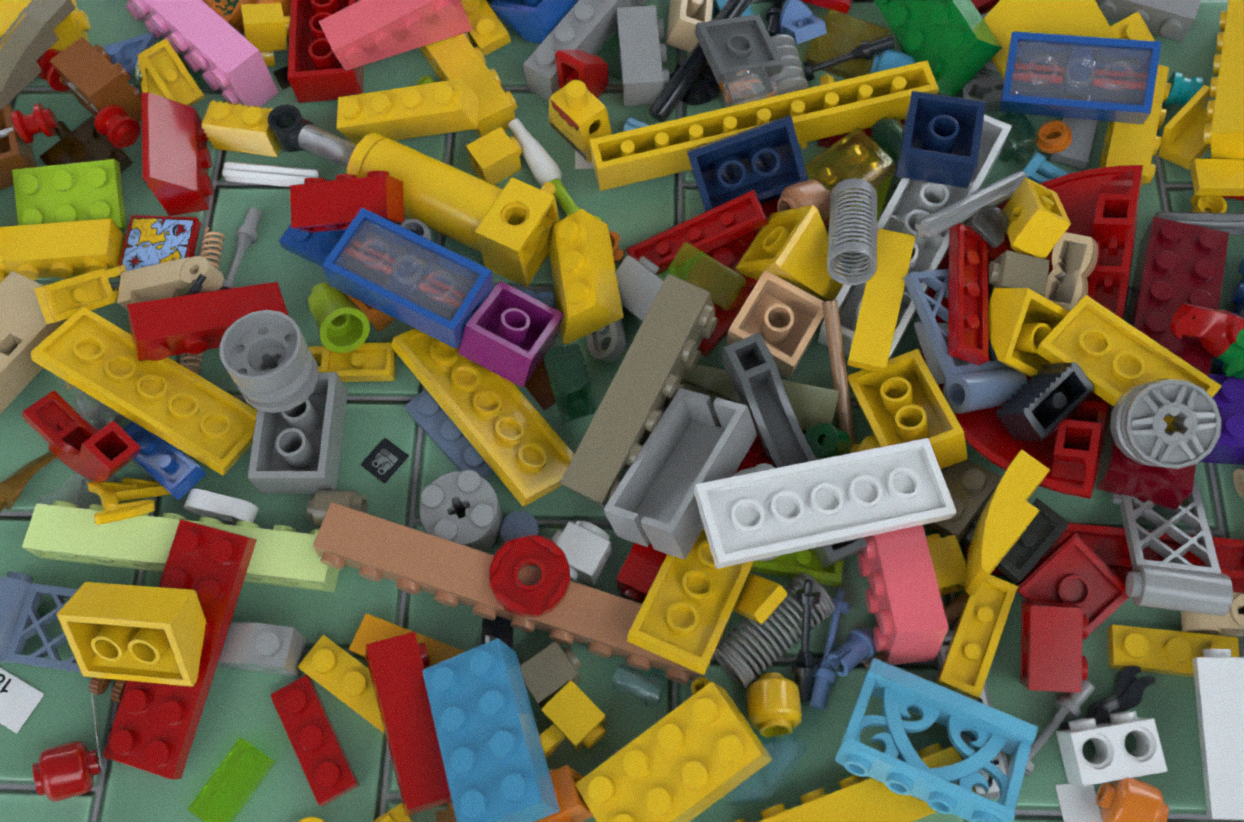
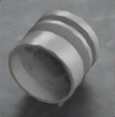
(269, 361)
(1140, 427)

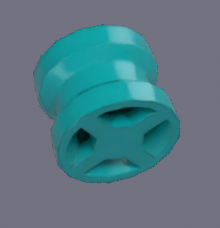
(1182, 89)

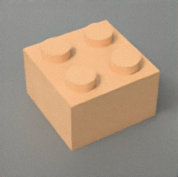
(783, 316)

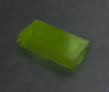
(708, 274)
(232, 783)

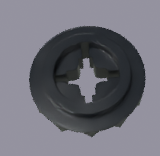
(704, 90)

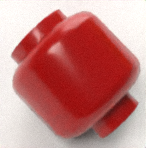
(66, 771)

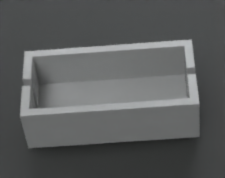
(683, 450)

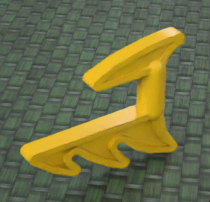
(130, 489)

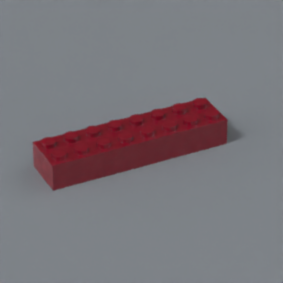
(1172, 268)

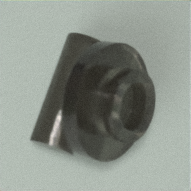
(990, 224)

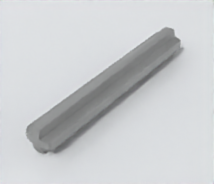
(968, 206)

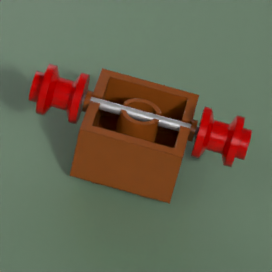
(97, 87)
(16, 137)

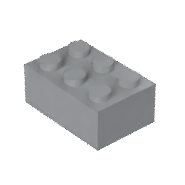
(301, 446)

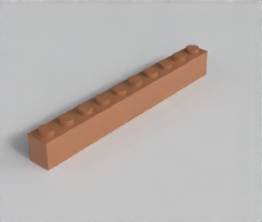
(462, 576)

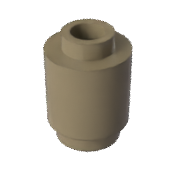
(320, 503)

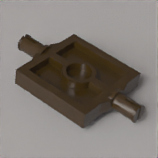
(83, 145)

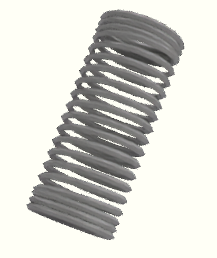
(854, 222)
(734, 662)

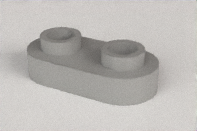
(607, 343)

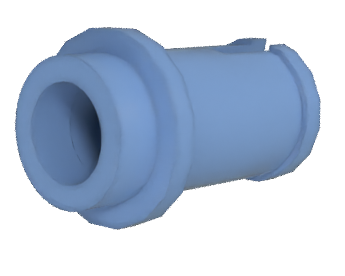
(856, 648)

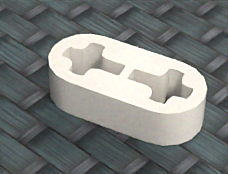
(220, 507)

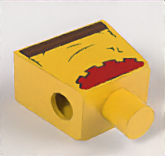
(575, 113)

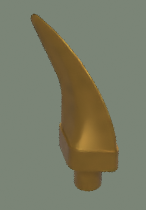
(13, 485)

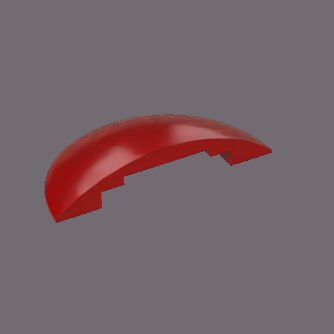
(1104, 207)

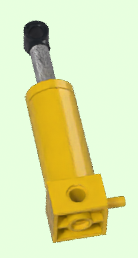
(505, 225)

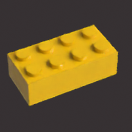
(677, 764)

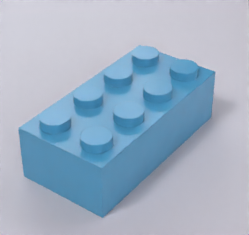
(489, 737)

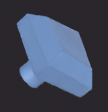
(127, 51)

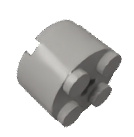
(461, 493)

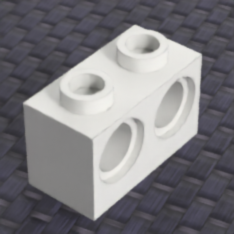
(1111, 758)

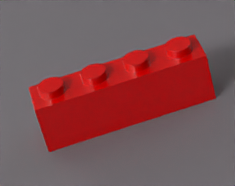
(195, 320)
(408, 721)

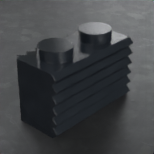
(1045, 401)

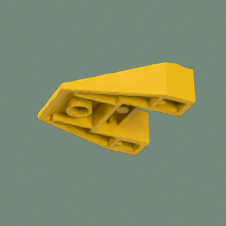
(1058, 18)

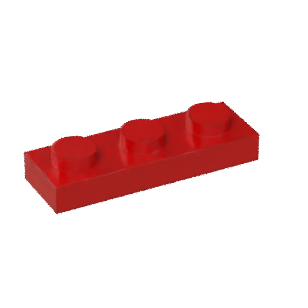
(314, 740)

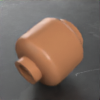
(805, 194)

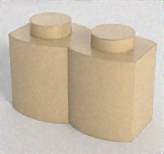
(1072, 263)

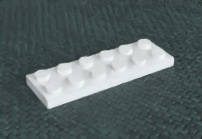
(822, 502)

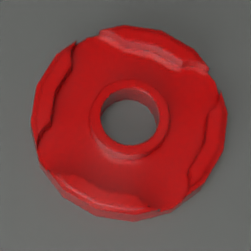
(534, 599)

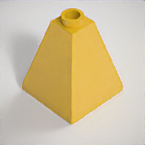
(795, 250)

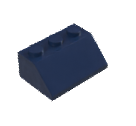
(754, 159)

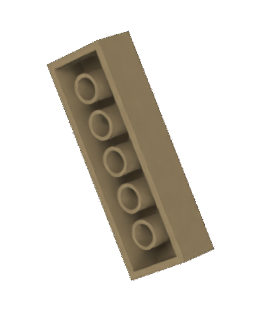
(641, 388)

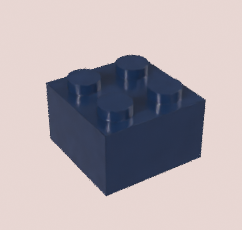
(940, 139)

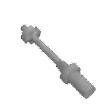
(247, 235)
(1068, 707)

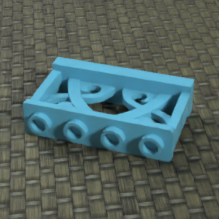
(961, 715)

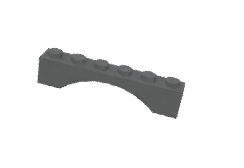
(762, 390)

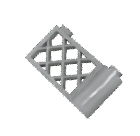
(1174, 581)

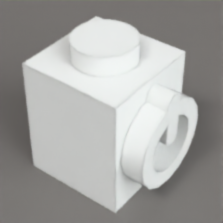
(585, 550)

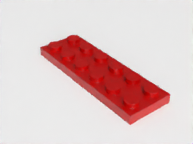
(161, 720)

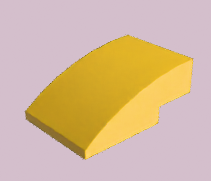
(1003, 519)

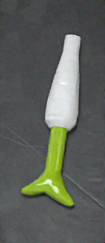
(542, 166)

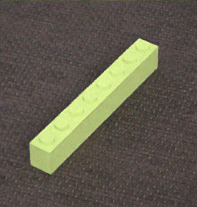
(145, 541)

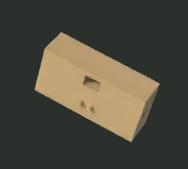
(20, 332)

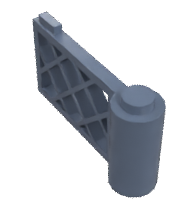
(969, 385)
(21, 621)

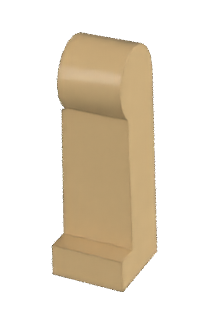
(163, 279)

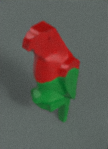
(1218, 332)

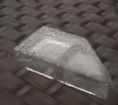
(75, 492)

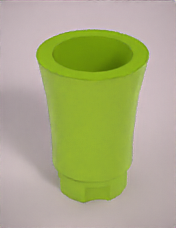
(339, 322)

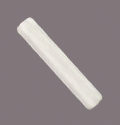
(267, 174)

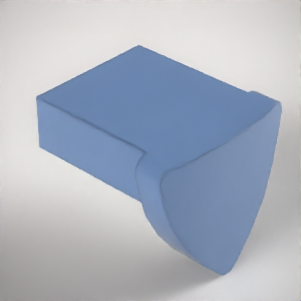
(800, 22)

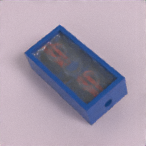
(1080, 77)
(408, 277)

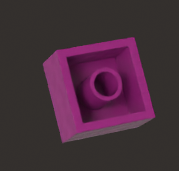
(510, 333)

